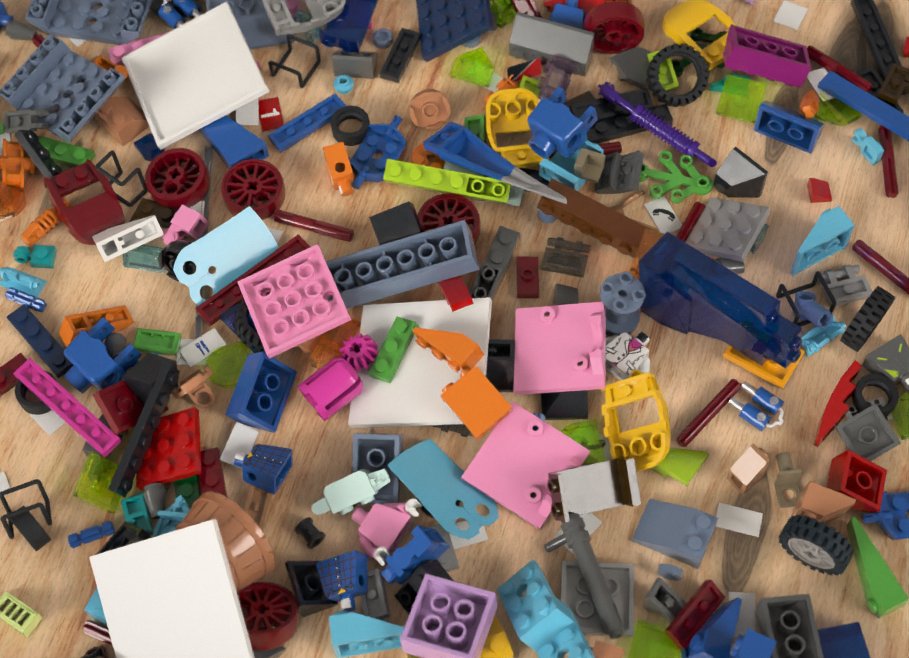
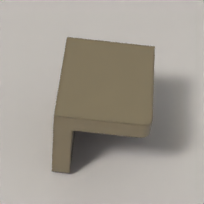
(589, 165)

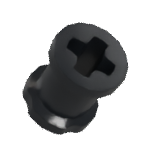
(307, 525)

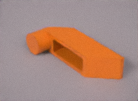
(107, 64)

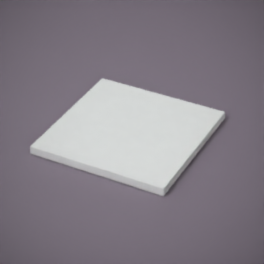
(194, 75)
(417, 385)
(172, 597)

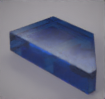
(147, 147)

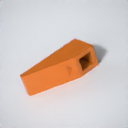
(451, 346)

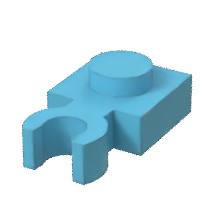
(870, 148)

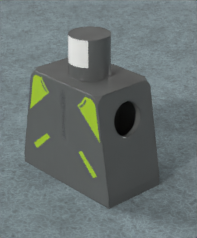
(891, 361)

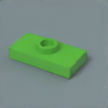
(157, 341)

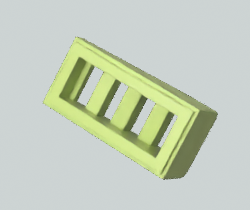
(29, 624)

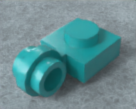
(41, 256)

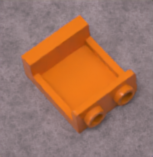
(476, 402)

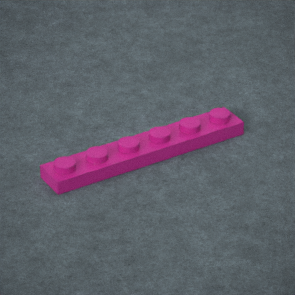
(67, 407)

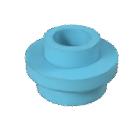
(343, 88)

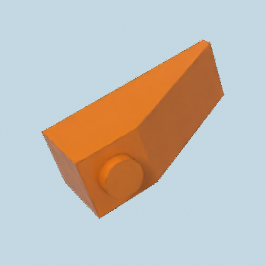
(73, 324)

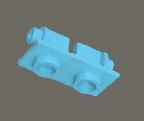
(21, 281)
(817, 337)

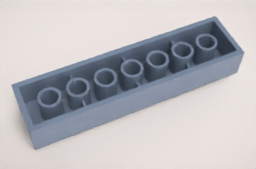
(404, 264)

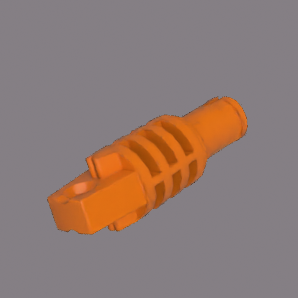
(809, 104)
(42, 225)

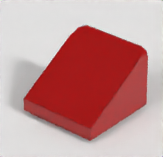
(818, 191)

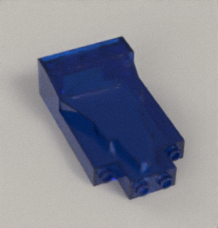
(706, 298)

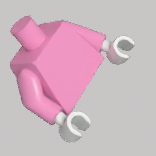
(384, 527)

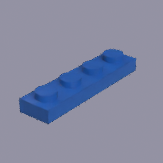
(305, 123)

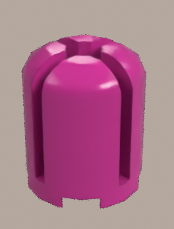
(332, 387)

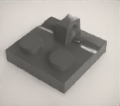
(868, 433)

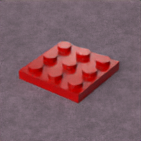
(173, 450)

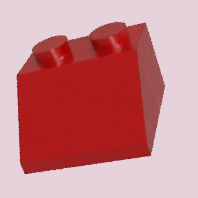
(858, 479)

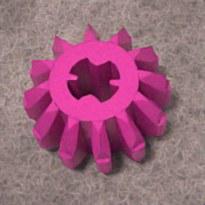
(359, 351)

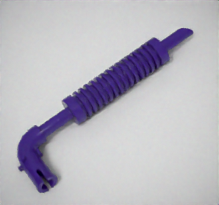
(656, 125)

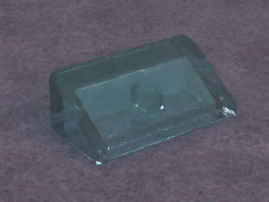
(143, 258)

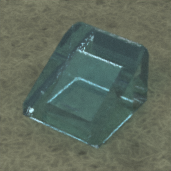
(760, 238)

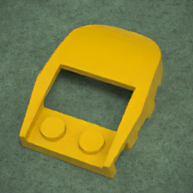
(689, 16)
(508, 113)
(647, 443)

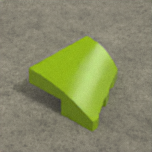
(681, 464)

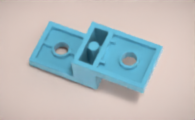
(541, 617)

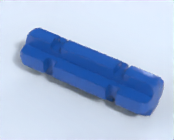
(25, 298)
(91, 534)

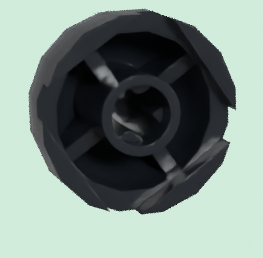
(169, 255)

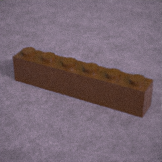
(594, 219)

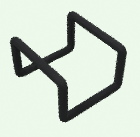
(280, 65)
(115, 178)
(779, 294)
(46, 512)

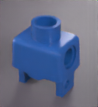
(557, 128)
(92, 361)

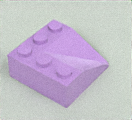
(448, 620)

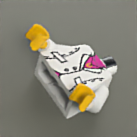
(627, 355)

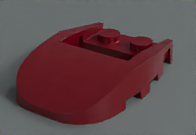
(91, 215)

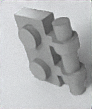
(847, 290)

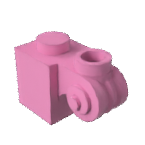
(185, 223)

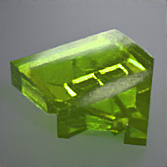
(473, 68)
(836, 112)

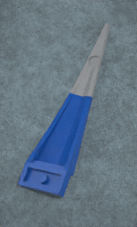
(463, 148)

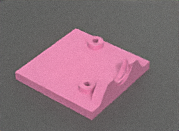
(296, 302)
(555, 345)
(518, 463)

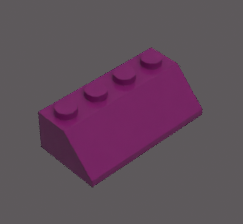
(766, 56)

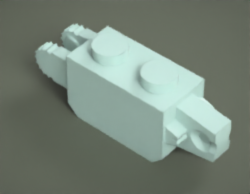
(351, 490)

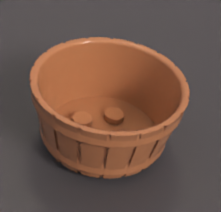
(243, 540)

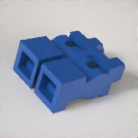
(424, 547)

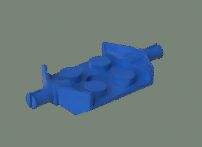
(380, 139)
(892, 515)

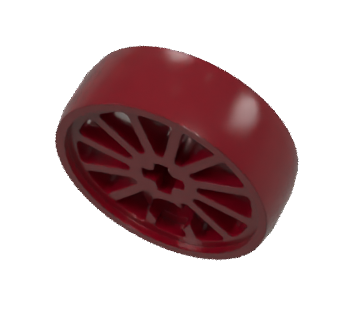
(616, 27)
(177, 178)
(253, 188)
(454, 202)
(268, 606)

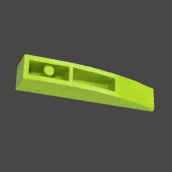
(445, 181)

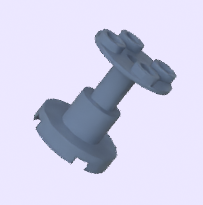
(623, 298)

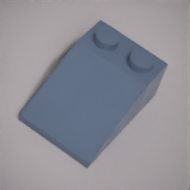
(374, 453)
(675, 531)

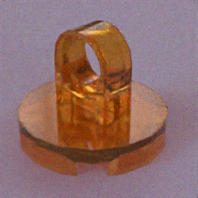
(11, 200)

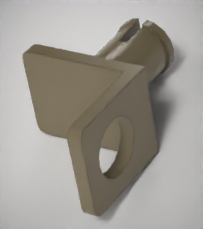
(786, 479)

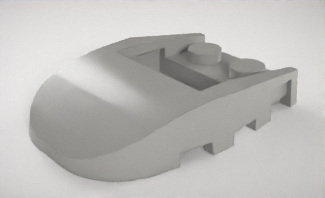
(320, 10)

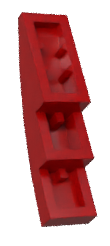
(455, 293)
(836, 407)

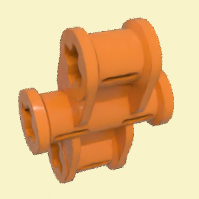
(14, 163)

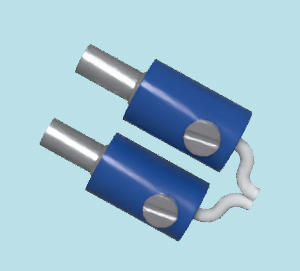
(173, 18)
(753, 414)

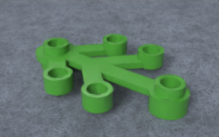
(676, 178)

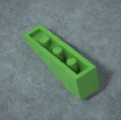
(879, 584)

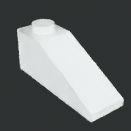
(126, 237)

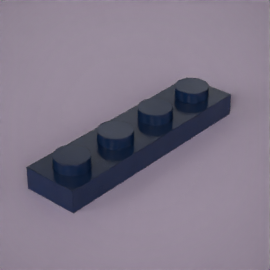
(40, 340)

